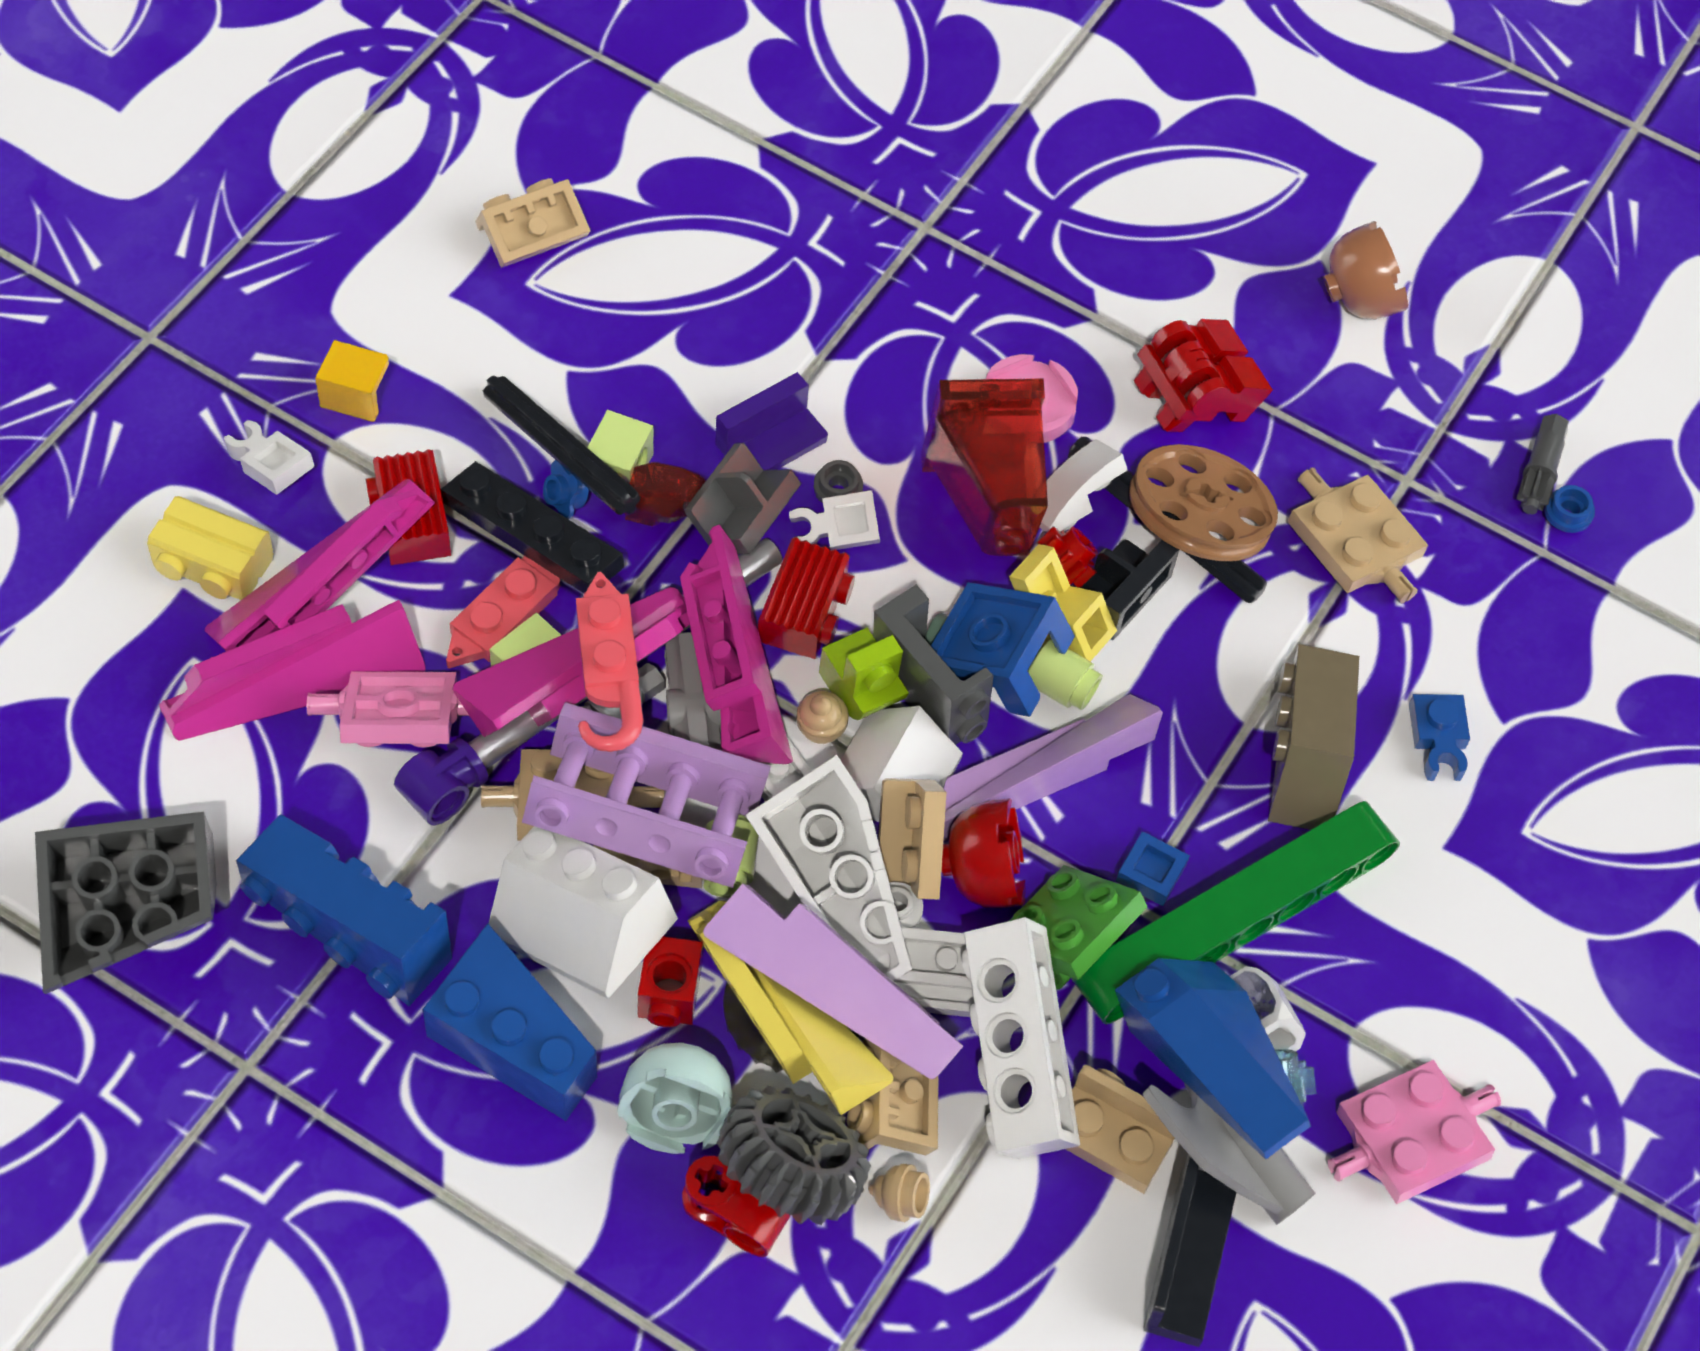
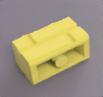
(209, 549)

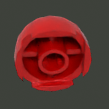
(986, 854)

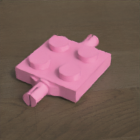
(393, 708)
(1414, 1132)

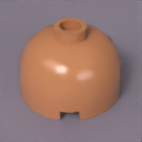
(1365, 274)

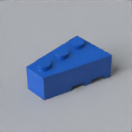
(511, 1027)

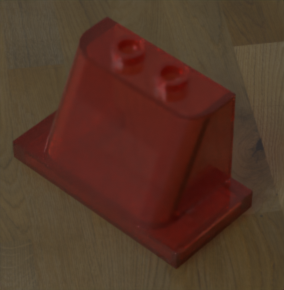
(991, 458)

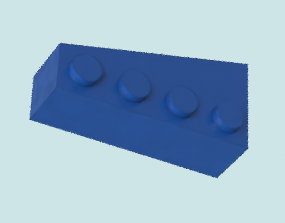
(347, 909)

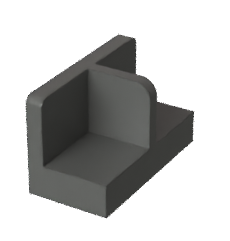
(741, 499)

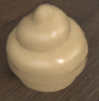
(822, 717)
(902, 1192)

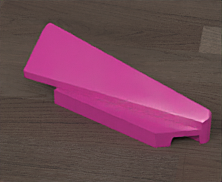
(323, 571)
(732, 655)
(286, 665)
(553, 671)

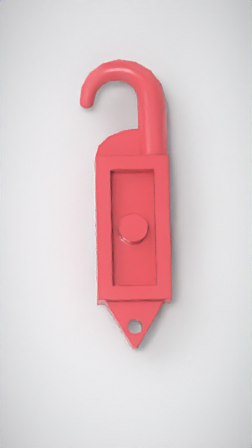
(500, 609)
(609, 662)

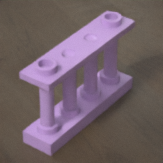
(661, 762)

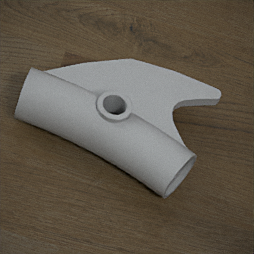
(1229, 1158)

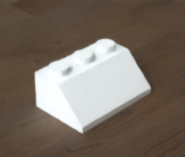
(579, 909)

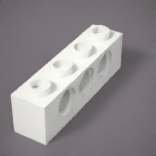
(1049, 1116)

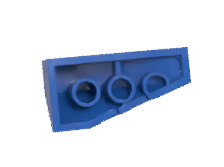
(1216, 1045)

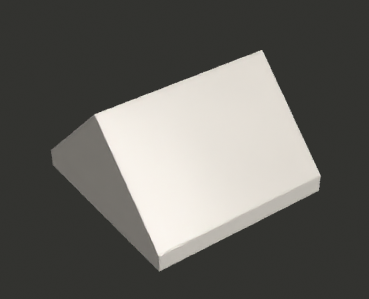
(899, 746)

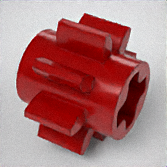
(1074, 553)

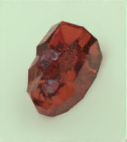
(663, 492)

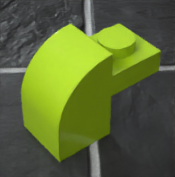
(863, 672)

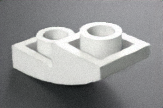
(1077, 477)

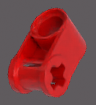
(728, 1210)

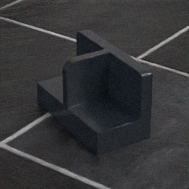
(1131, 578)

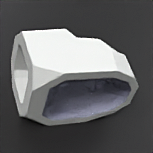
(1272, 1008)

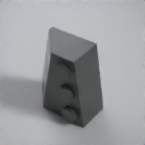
(120, 890)

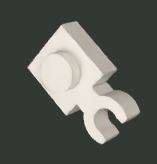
(270, 460)
(846, 521)

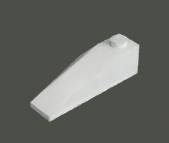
(833, 861)

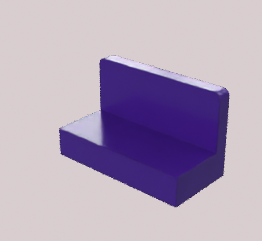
(772, 424)

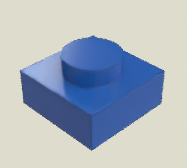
(1152, 868)

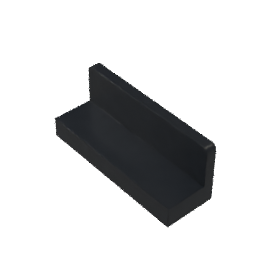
(1190, 1257)

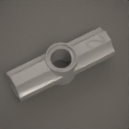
(687, 711)

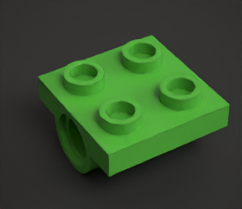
(1081, 918)

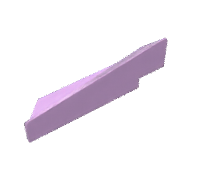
(1054, 759)
(832, 976)

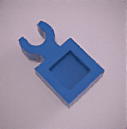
(1443, 728)

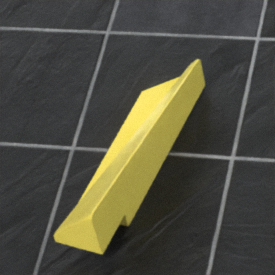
(797, 1031)

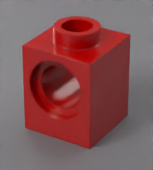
(670, 960)

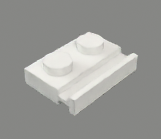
(937, 972)

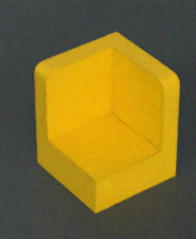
(350, 380)

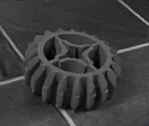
(793, 1155)

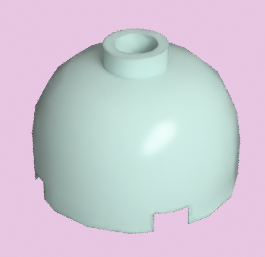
(675, 1098)

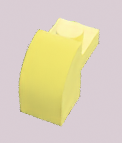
(1082, 608)

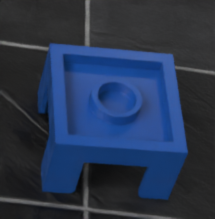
(1002, 633)

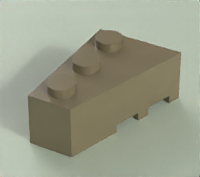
(1315, 736)

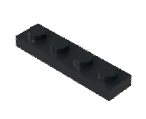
(531, 527)

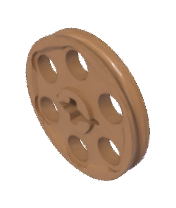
(1203, 502)

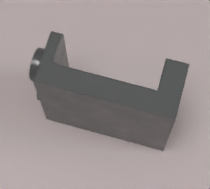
(953, 704)

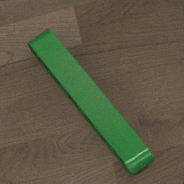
(1246, 903)

